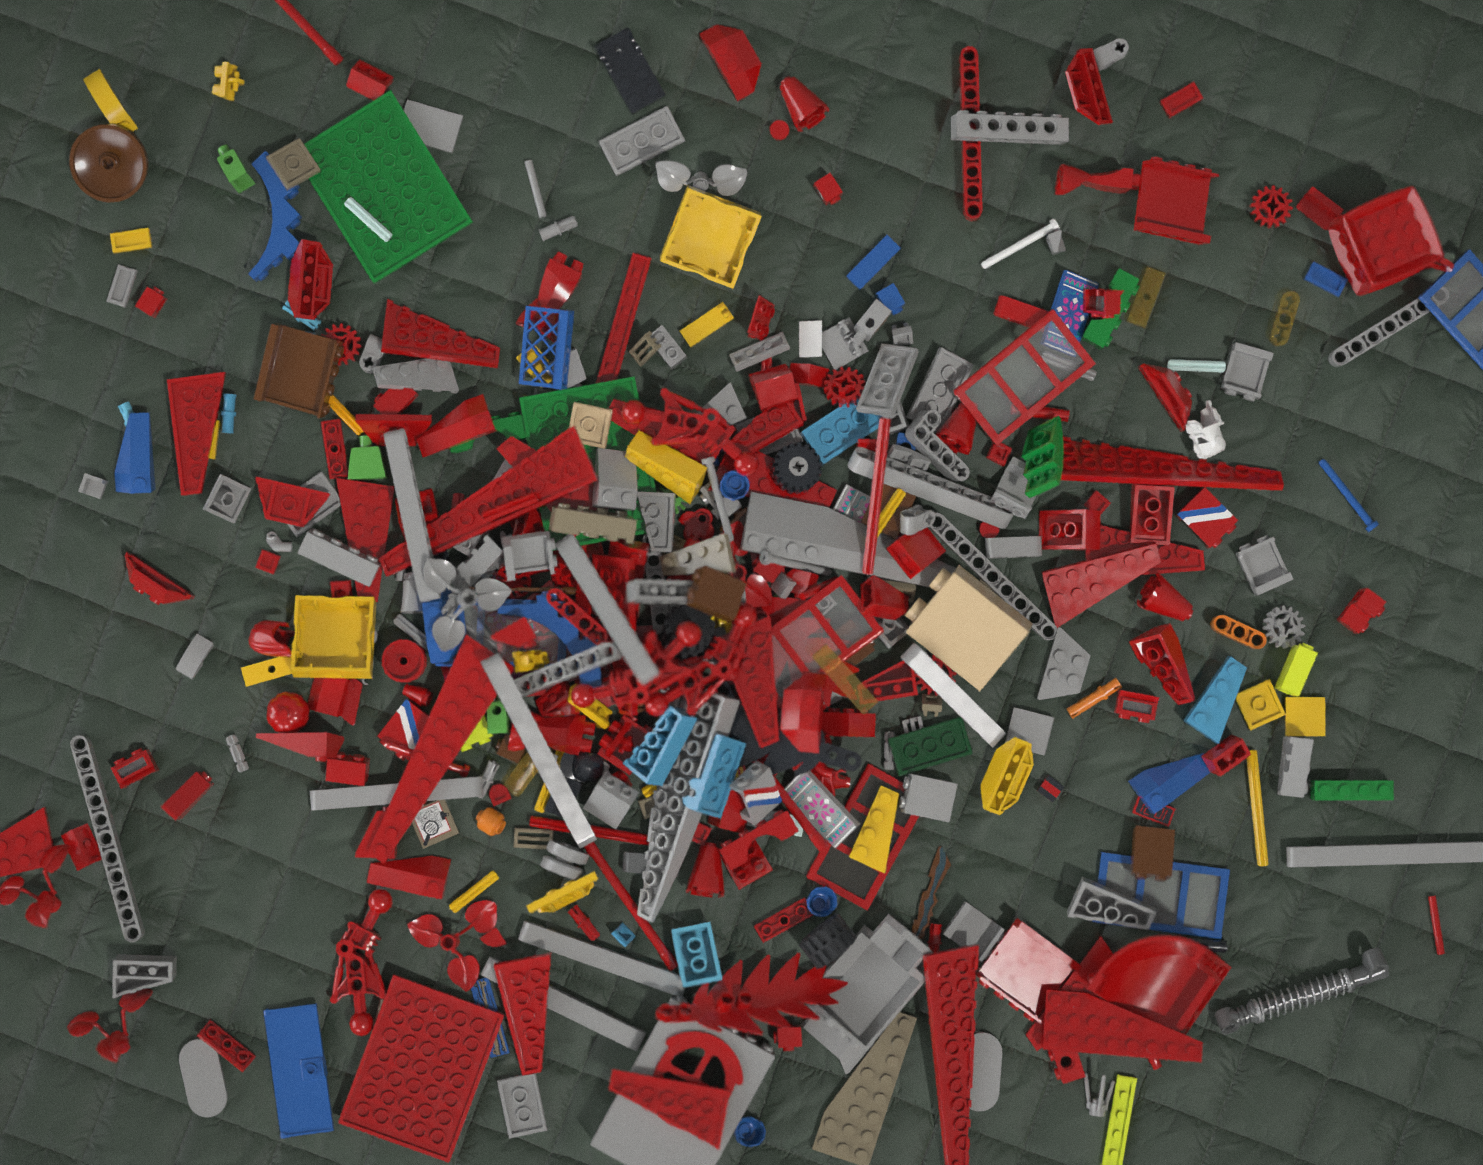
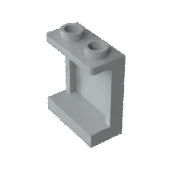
(1246, 371)
(528, 553)
(1263, 565)
(928, 797)
(610, 800)

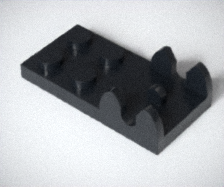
(629, 70)

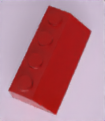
(639, 552)

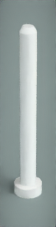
(1053, 226)

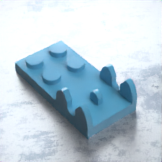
(839, 431)
(718, 774)

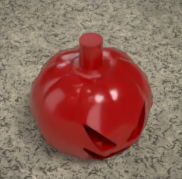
(287, 712)

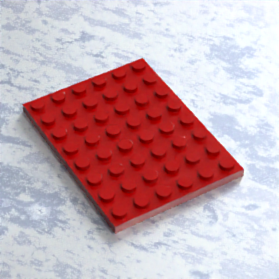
(421, 1068)

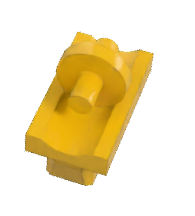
(229, 81)
(530, 660)

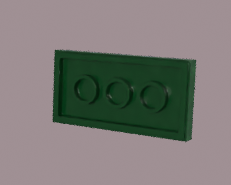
(930, 746)

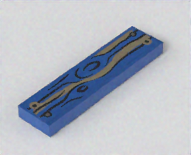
(484, 996)

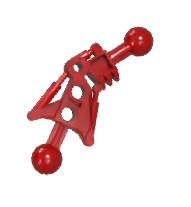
(635, 412)
(724, 651)
(623, 686)
(363, 938)

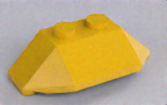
(1006, 775)

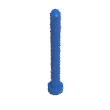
(1348, 495)

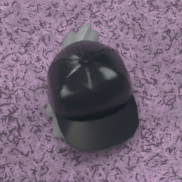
(583, 768)

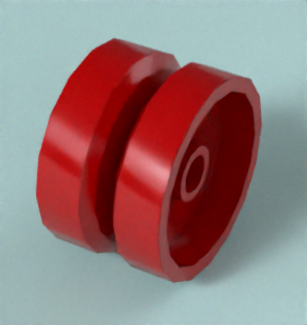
(415, 664)

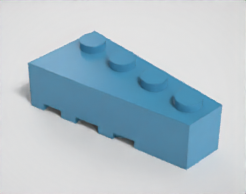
(1216, 701)
(661, 746)

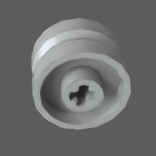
(565, 857)

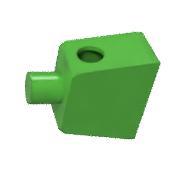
(234, 169)
(366, 462)
(497, 722)

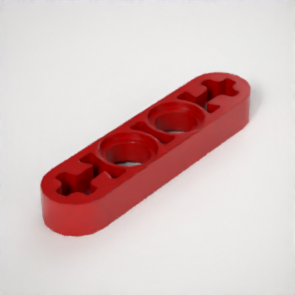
(575, 619)

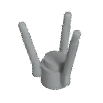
(1098, 1106)

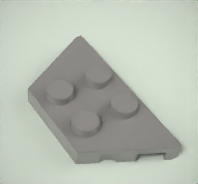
(1064, 668)

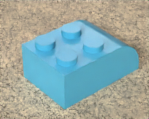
(696, 955)

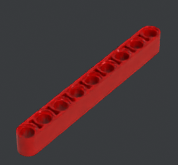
(968, 162)

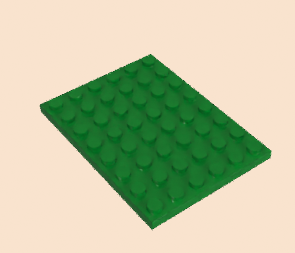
(393, 177)
(550, 415)

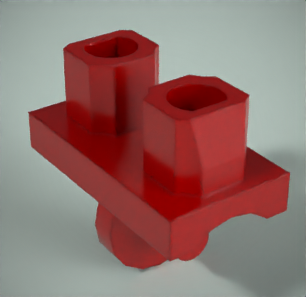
(619, 731)

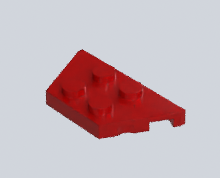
(377, 424)
(289, 502)

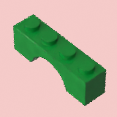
(1099, 331)
(509, 426)
(1352, 790)

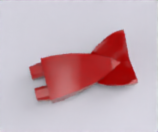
(1114, 181)
(555, 290)
(559, 733)

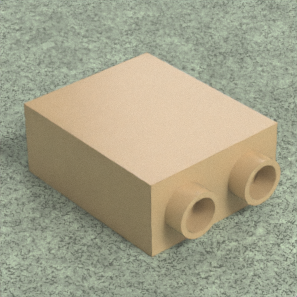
(967, 626)

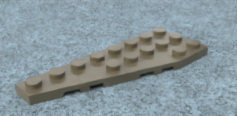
(859, 1108)

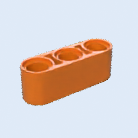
(1248, 632)

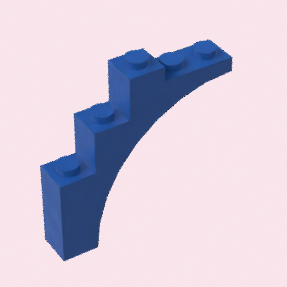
(284, 217)
(546, 615)

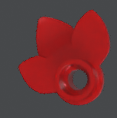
(695, 526)

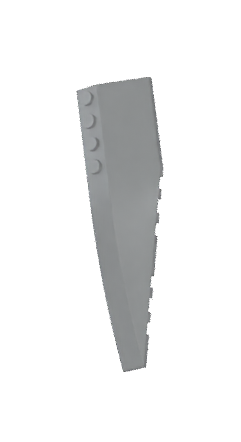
(821, 538)
(671, 822)

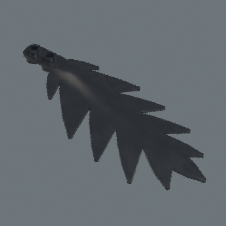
(783, 753)

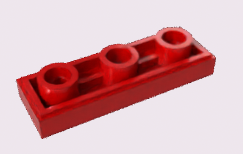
(333, 436)
(772, 926)
(235, 1054)

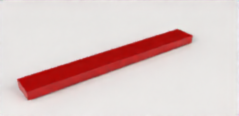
(624, 318)

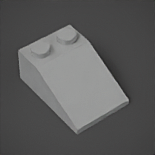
(616, 481)

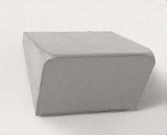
(783, 585)

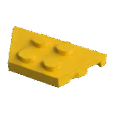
(564, 896)

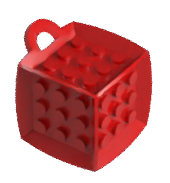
(1386, 241)

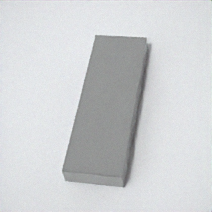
(759, 351)

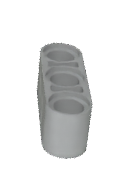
(1013, 547)

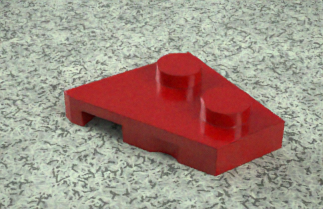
(351, 700)
(555, 702)

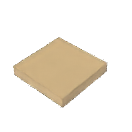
(591, 423)

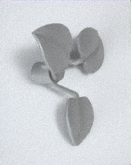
(674, 174)
(490, 596)

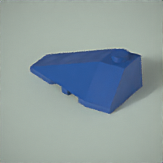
(135, 462)
(1167, 782)

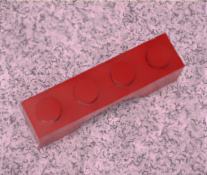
(736, 852)

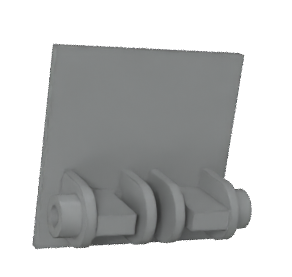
(839, 346)

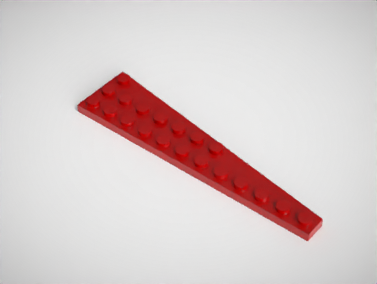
(549, 472)

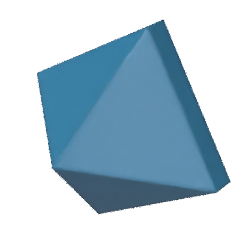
(623, 935)

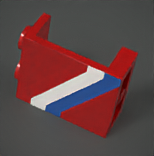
(1207, 518)
(404, 727)

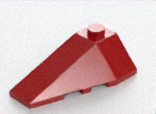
(1164, 657)
(314, 745)

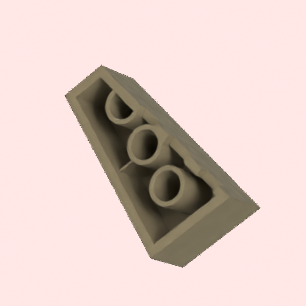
(592, 522)

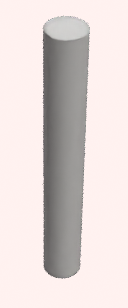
(535, 188)

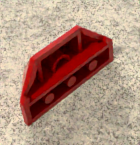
(733, 58)
(1087, 87)
(309, 280)
(1170, 392)
(154, 583)
(804, 712)

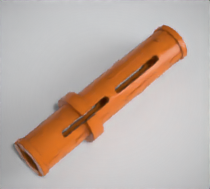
(1090, 700)

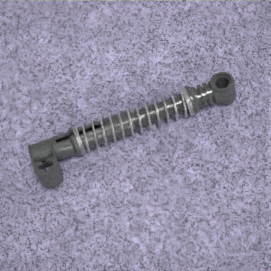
(1372, 970)

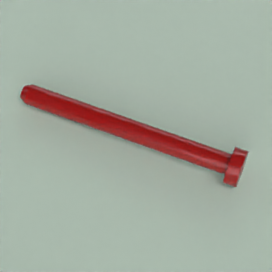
(463, 770)

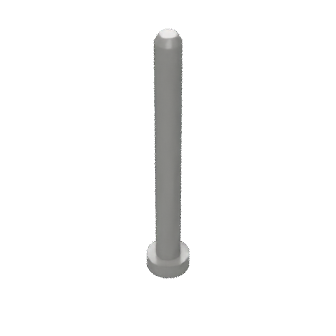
(718, 496)
(766, 558)

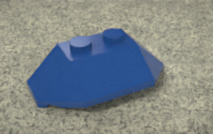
(431, 613)

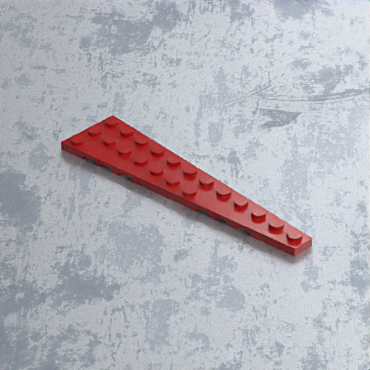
(1141, 466)
(453, 719)
(951, 1006)

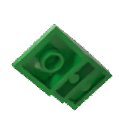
(1043, 457)

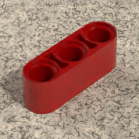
(1018, 311)

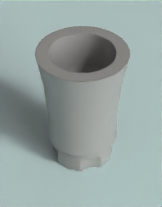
(410, 600)

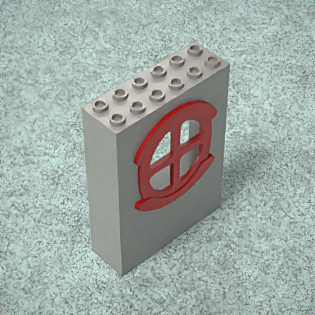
(643, 1137)

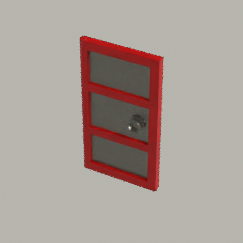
(835, 867)

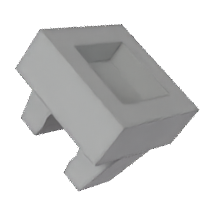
(902, 336)

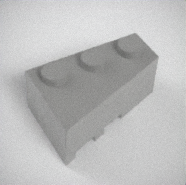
(727, 405)
(480, 564)
(1294, 766)

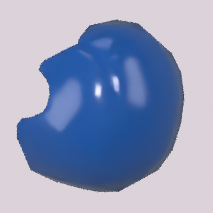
(734, 485)
(821, 901)
(750, 1132)

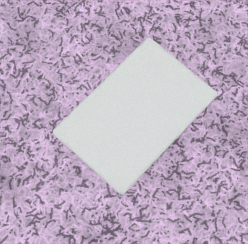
(810, 338)

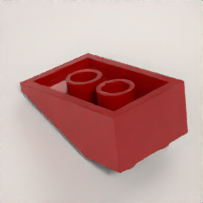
(1151, 513)
(1070, 529)

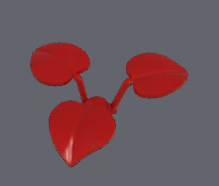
(756, 589)
(47, 903)
(428, 929)
(118, 1041)

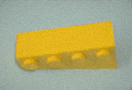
(667, 466)

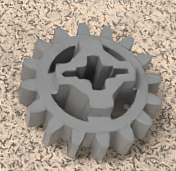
(1279, 632)

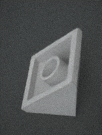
(227, 498)
(893, 630)

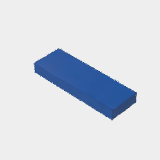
(873, 262)

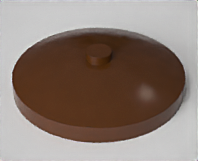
(108, 162)

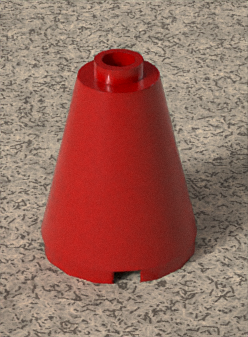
(803, 105)
(1164, 599)
(707, 873)

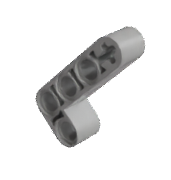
(939, 447)

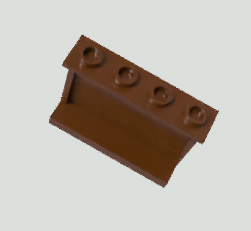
(299, 369)

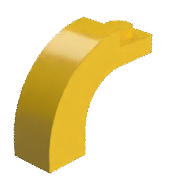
(108, 101)

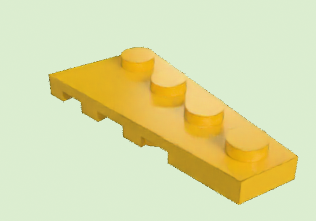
(875, 836)

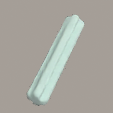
(368, 219)
(1196, 365)

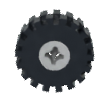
(788, 473)

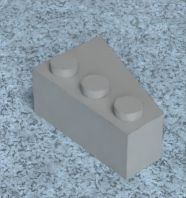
(141, 972)

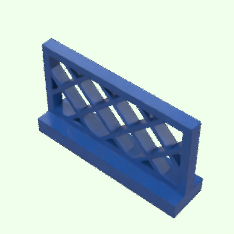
(562, 352)

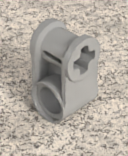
(1106, 54)
(371, 351)
(915, 519)

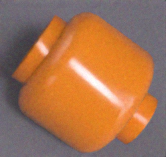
(490, 821)

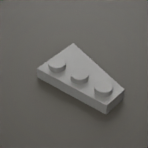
(659, 516)

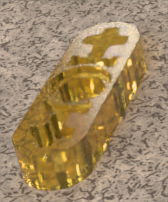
(1283, 303)

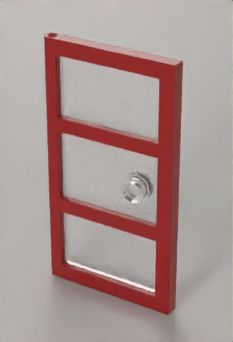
(1024, 377)
(826, 618)

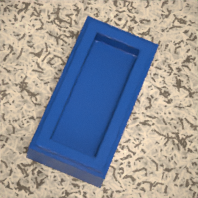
(1325, 279)

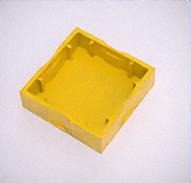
(710, 236)
(333, 637)

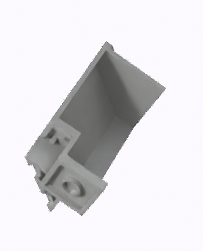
(881, 980)

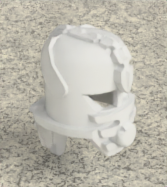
(1207, 434)

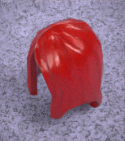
(271, 640)

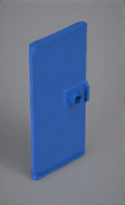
(298, 1070)

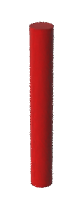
(814, 590)
(1436, 925)

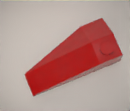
(461, 425)
(418, 875)

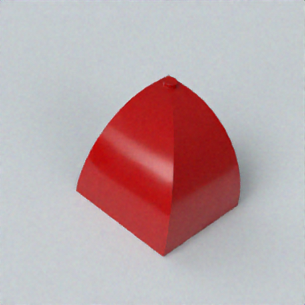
(1161, 980)

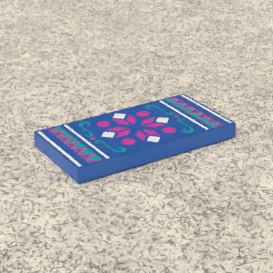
(1069, 301)

